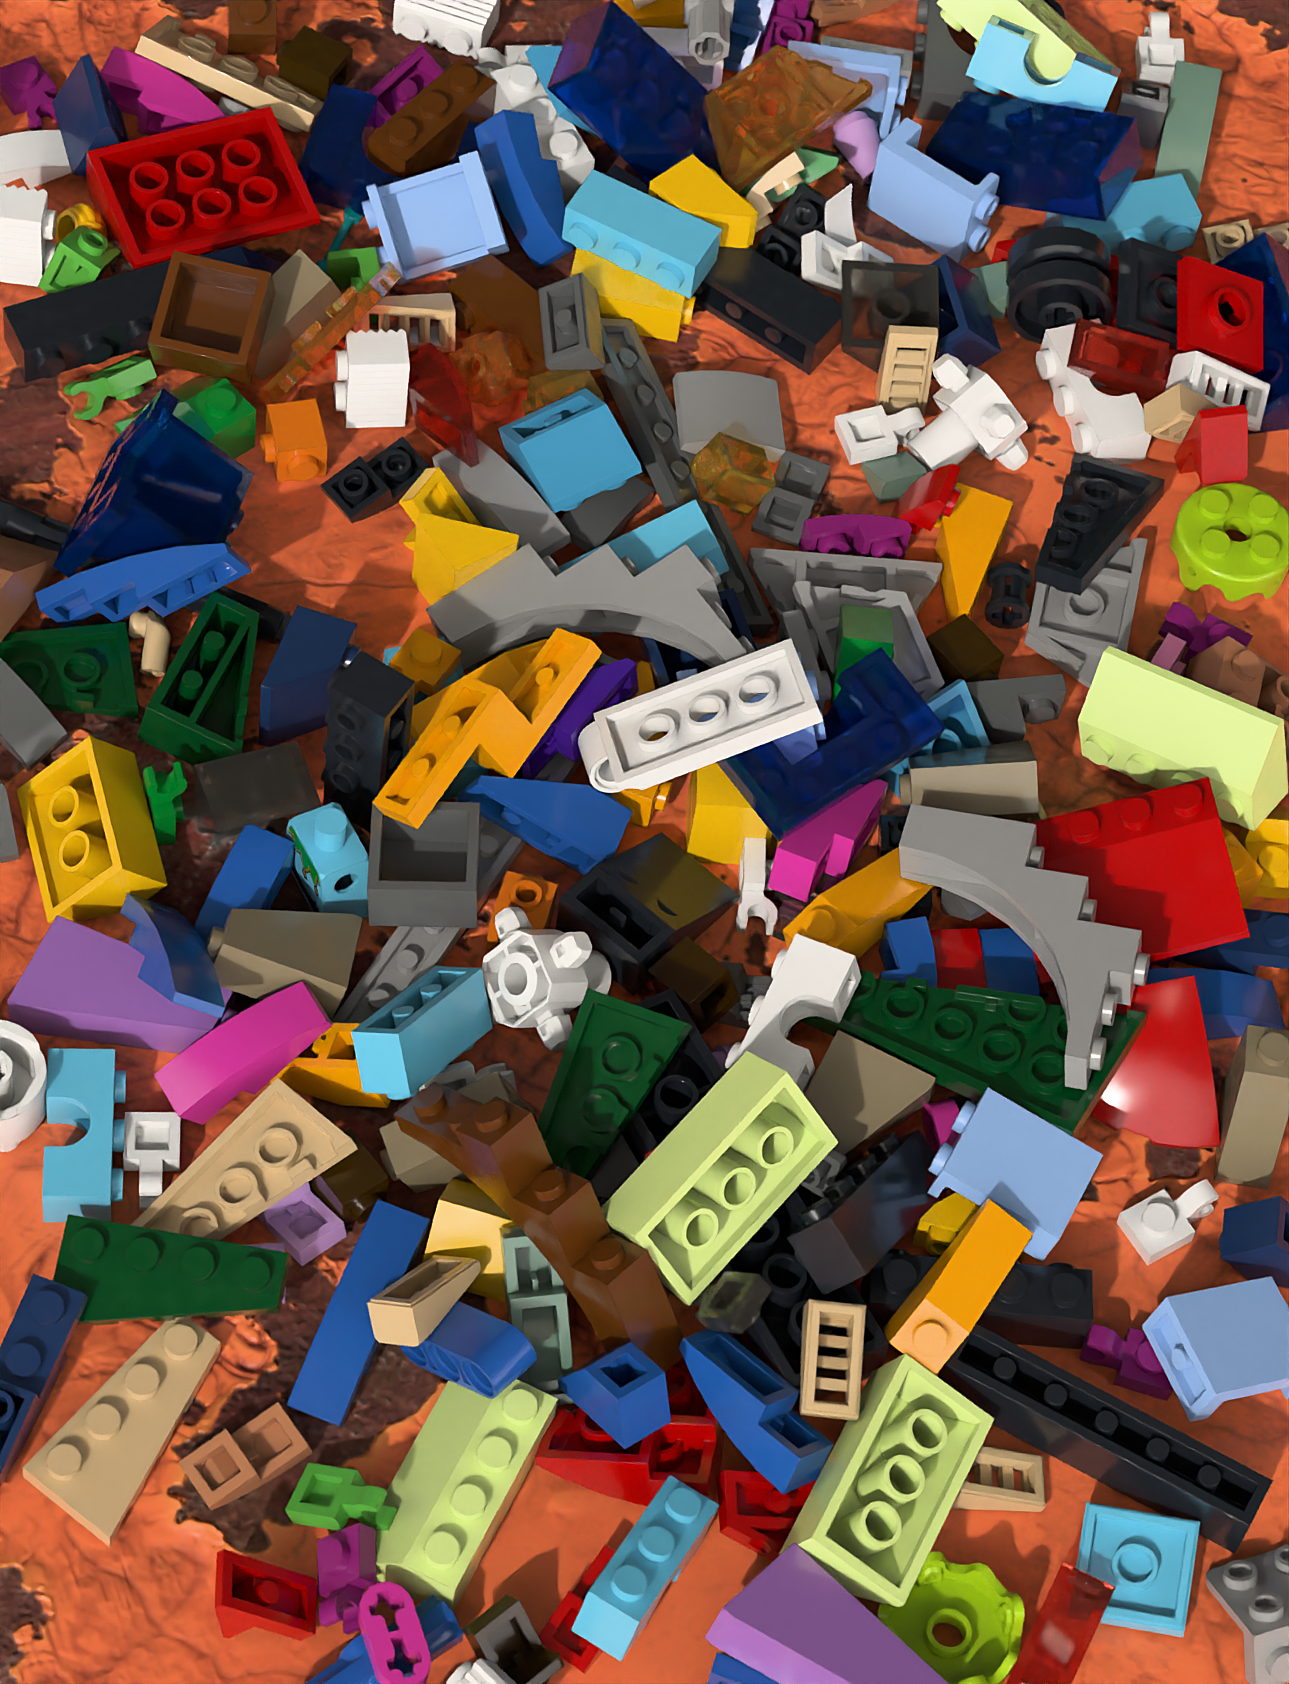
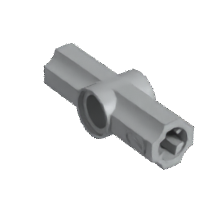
(708, 29)

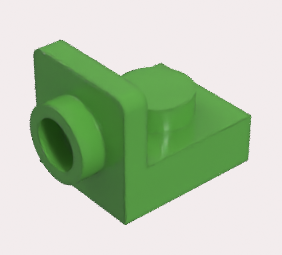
(78, 260)
(353, 268)

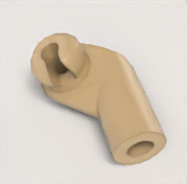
(156, 641)

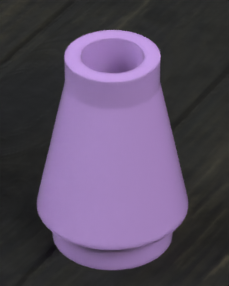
(858, 141)

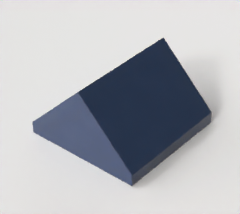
(87, 114)

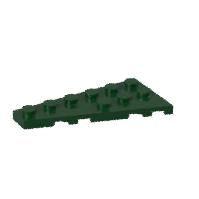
(983, 1041)

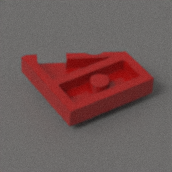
(757, 1511)

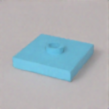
(1147, 1562)

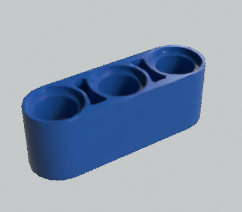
(474, 1351)

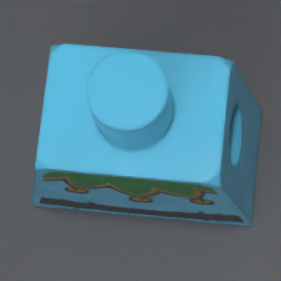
(325, 853)

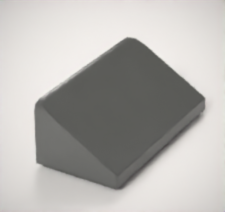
(571, 325)

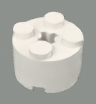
(21, 1085)

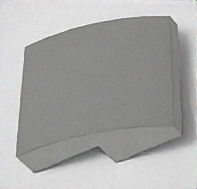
(730, 404)

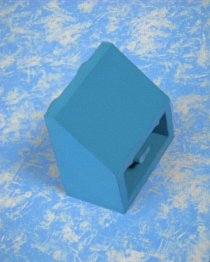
(570, 450)

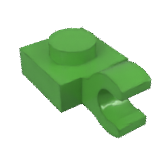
(117, 380)
(333, 1494)

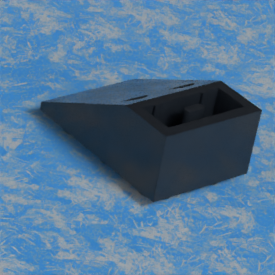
(643, 906)

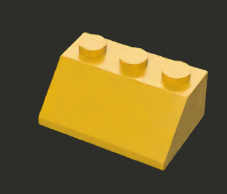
(91, 832)

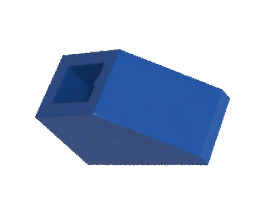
(621, 1393)

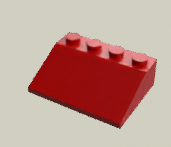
(199, 188)
(1152, 867)

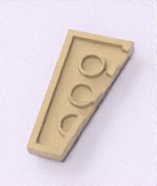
(227, 74)
(250, 1167)
(112, 1442)

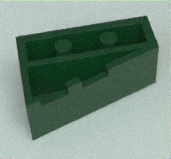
(205, 691)

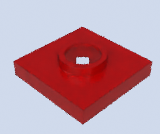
(1201, 324)

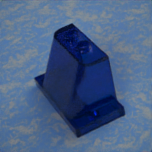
(156, 492)
(868, 731)

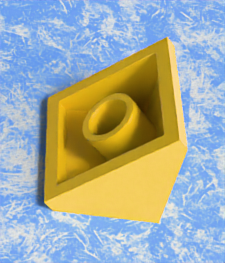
(454, 553)
(719, 818)
(468, 1227)

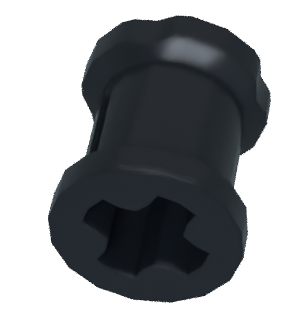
(1008, 595)

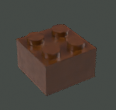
(211, 317)

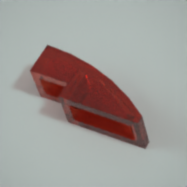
(1120, 359)
(442, 403)
(1062, 1629)

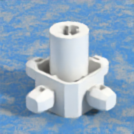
(972, 419)
(540, 976)

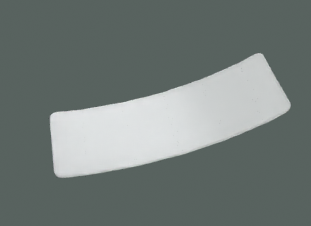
(839, 218)

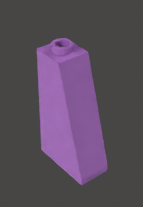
(90, 991)
(811, 1630)

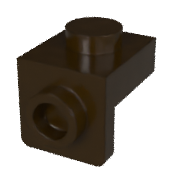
(511, 1642)

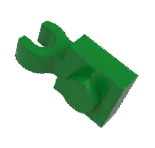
(164, 801)

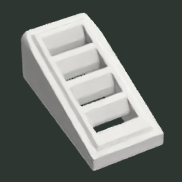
(1194, 370)

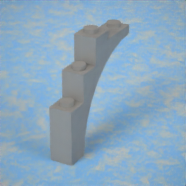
(601, 593)
(1002, 871)

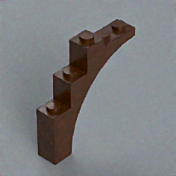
(558, 1212)

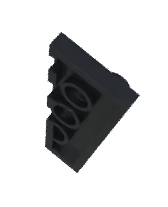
(1093, 520)

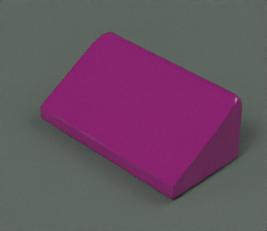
(404, 82)

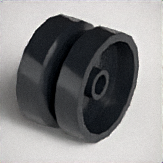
(1056, 280)

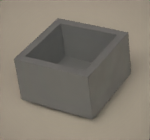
(425, 872)

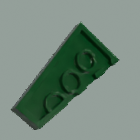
(76, 668)
(604, 1078)
(165, 1274)

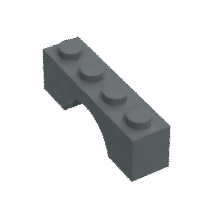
(941, 65)

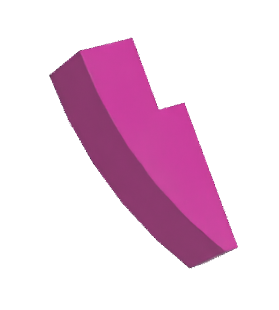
(155, 94)
(827, 843)
(243, 1053)

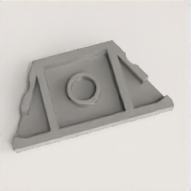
(780, 569)
(1078, 629)
(910, 650)

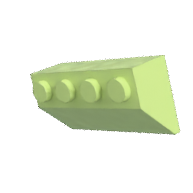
(1054, 38)
(1180, 731)
(720, 1174)
(890, 1481)
(459, 1487)

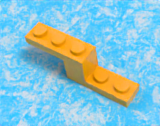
(487, 727)

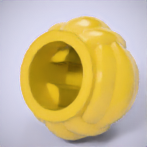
(78, 215)

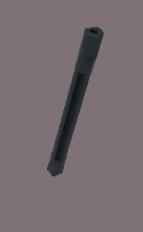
(50, 533)

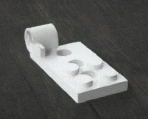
(617, 743)

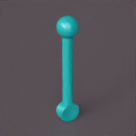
(350, 218)

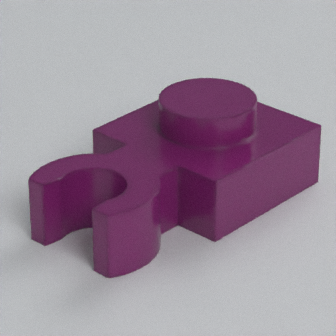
(28, 89)

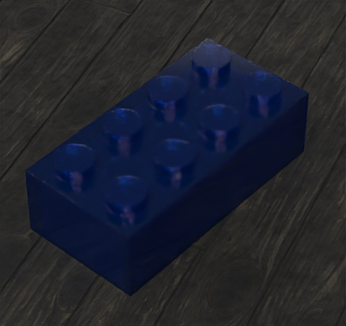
(632, 93)
(1042, 152)

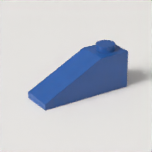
(557, 818)

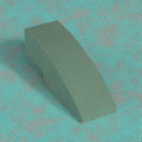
(1187, 123)
(538, 1309)

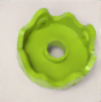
(1212, 558)
(974, 1604)

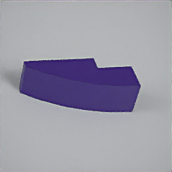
(597, 691)

